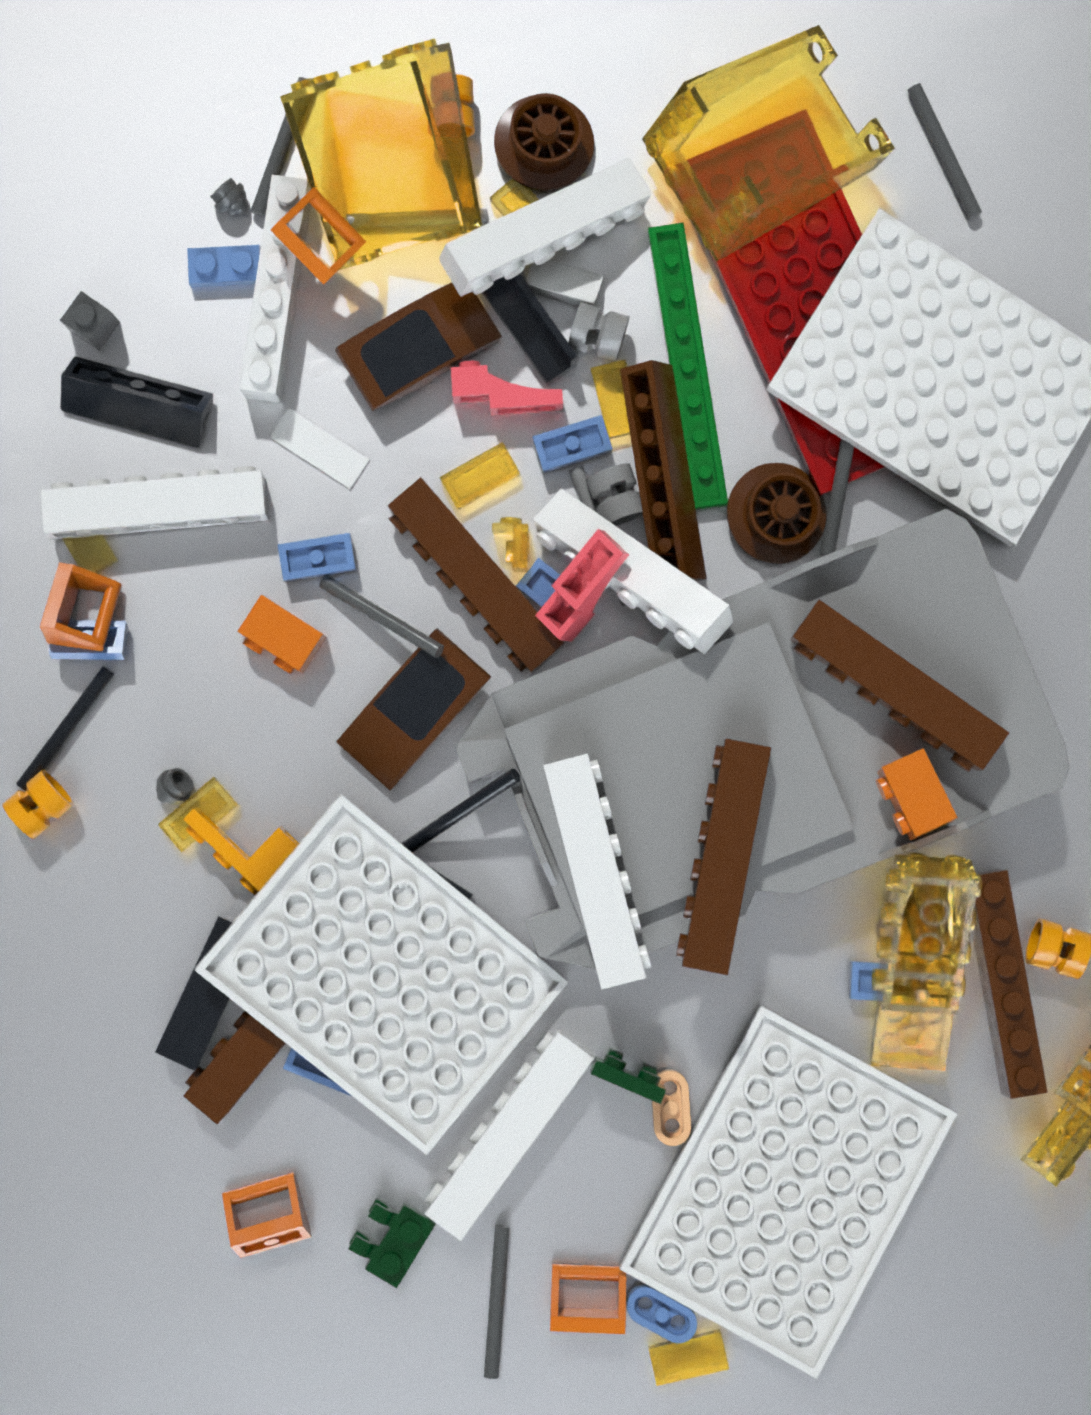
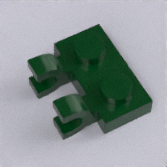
(613, 1070)
(399, 1245)

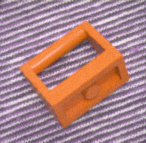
(303, 250)
(60, 605)
(270, 1233)
(583, 1319)

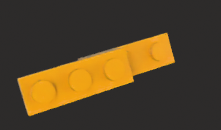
(254, 869)

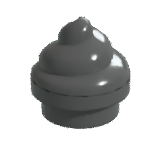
(230, 198)
(174, 786)

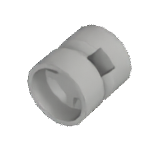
(611, 334)
(621, 507)

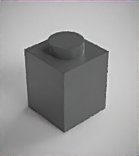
(90, 320)

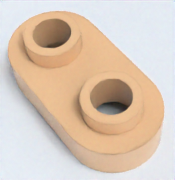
(673, 1107)

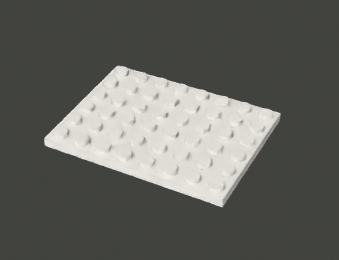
(941, 377)
(382, 974)
(788, 1191)

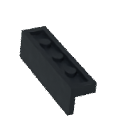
(531, 327)
(134, 401)
(196, 1012)

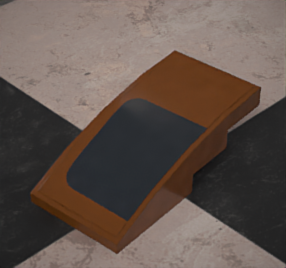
(417, 344)
(413, 710)

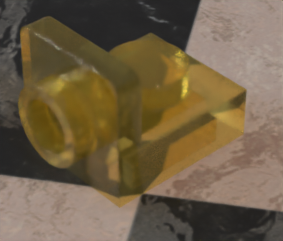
(517, 549)

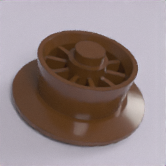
(544, 142)
(776, 513)

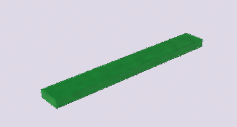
(688, 360)

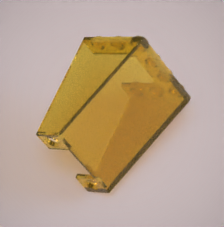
(760, 142)
(388, 149)

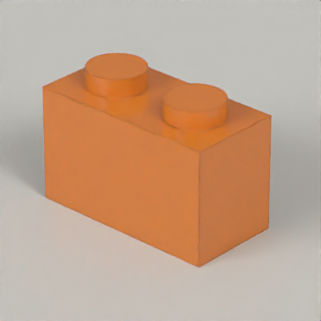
(281, 634)
(915, 795)

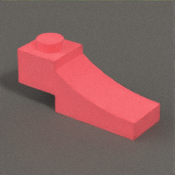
(474, 384)
(581, 586)

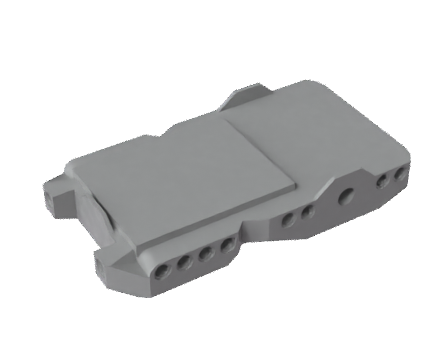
(664, 708)

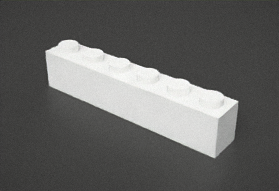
(544, 228)
(274, 296)
(154, 504)
(643, 578)
(595, 871)
(509, 1133)

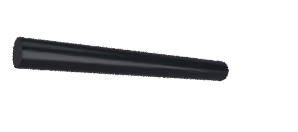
(67, 726)
(462, 810)

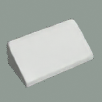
(564, 282)

